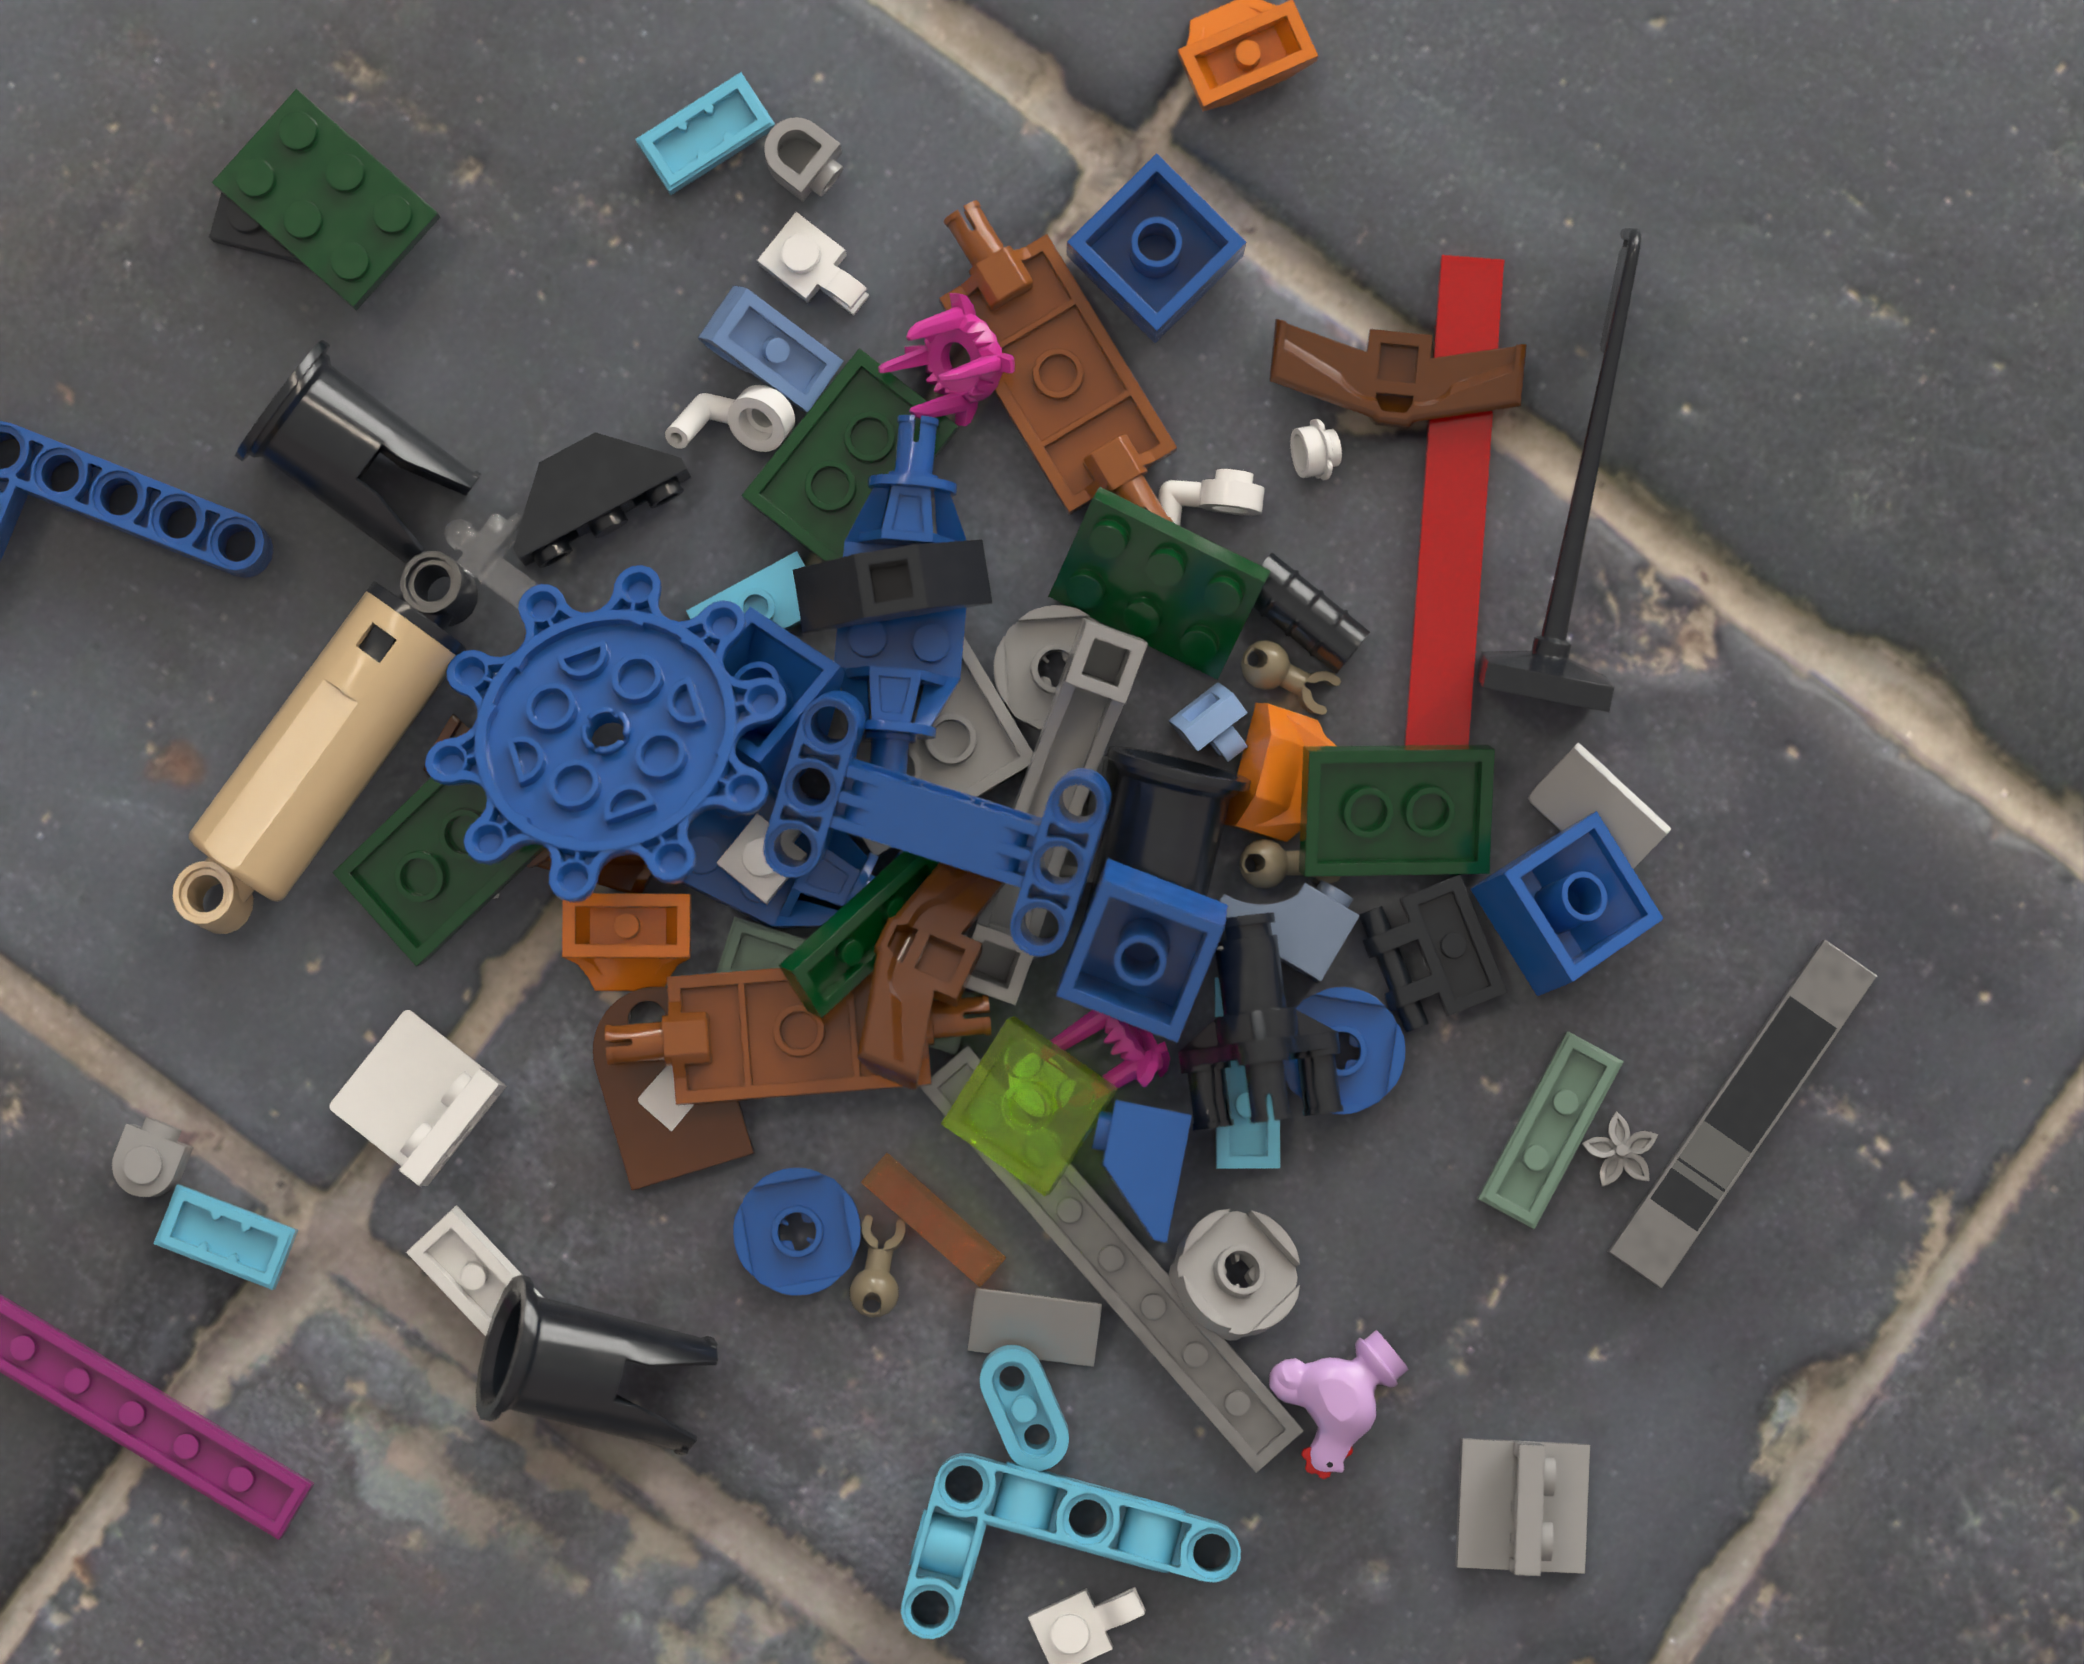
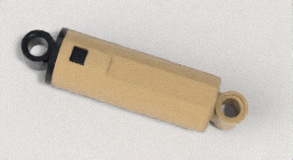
(325, 743)

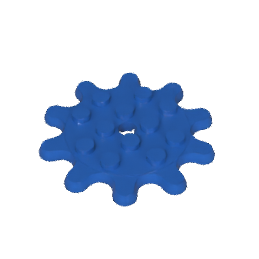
(592, 670)

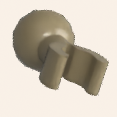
(1275, 671)
(1273, 864)
(876, 1281)

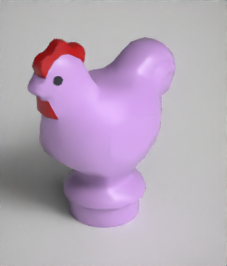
(1337, 1397)

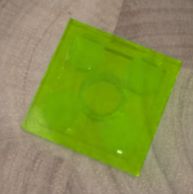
(1029, 1106)

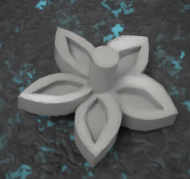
(1621, 1151)

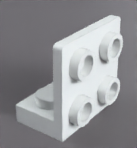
(416, 1097)

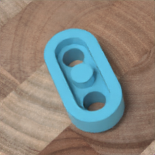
(1023, 1406)

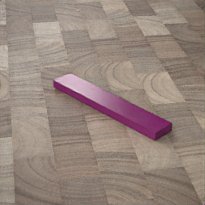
(149, 1421)

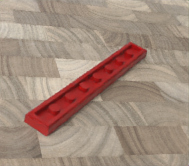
(1453, 518)

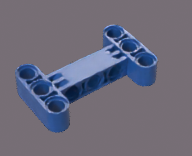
(935, 822)

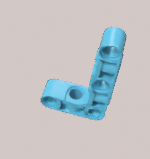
(1039, 1507)

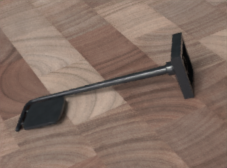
(1547, 669)

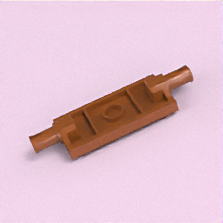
(1069, 381)
(756, 1040)

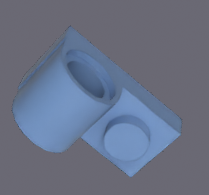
(770, 347)

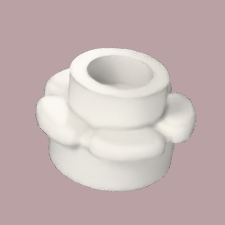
(1315, 450)

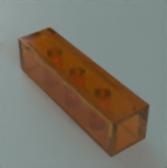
(933, 1219)

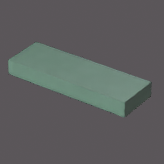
(1550, 1130)

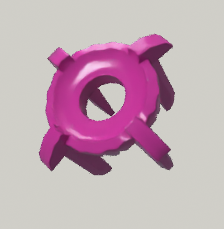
(961, 385)
(1137, 1047)

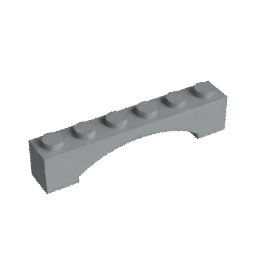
(1072, 737)

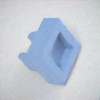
(1211, 721)

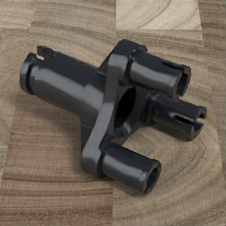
(1258, 1034)

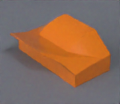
(1244, 50)
(1275, 770)
(627, 938)

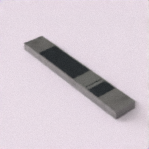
(1742, 1113)

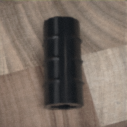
(1308, 615)

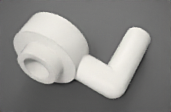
(757, 418)
(1228, 493)

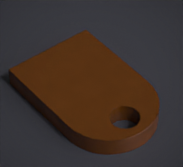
(649, 1150)

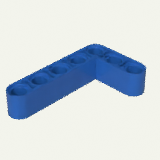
(146, 521)

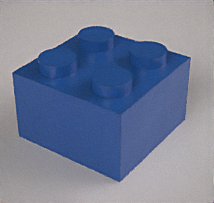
(1155, 248)
(1142, 950)

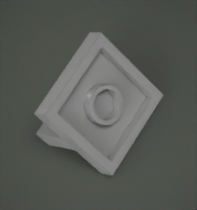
(1522, 1506)

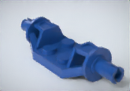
(912, 649)
(833, 879)

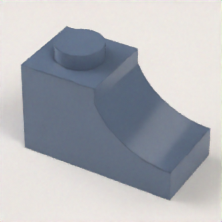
(1307, 926)

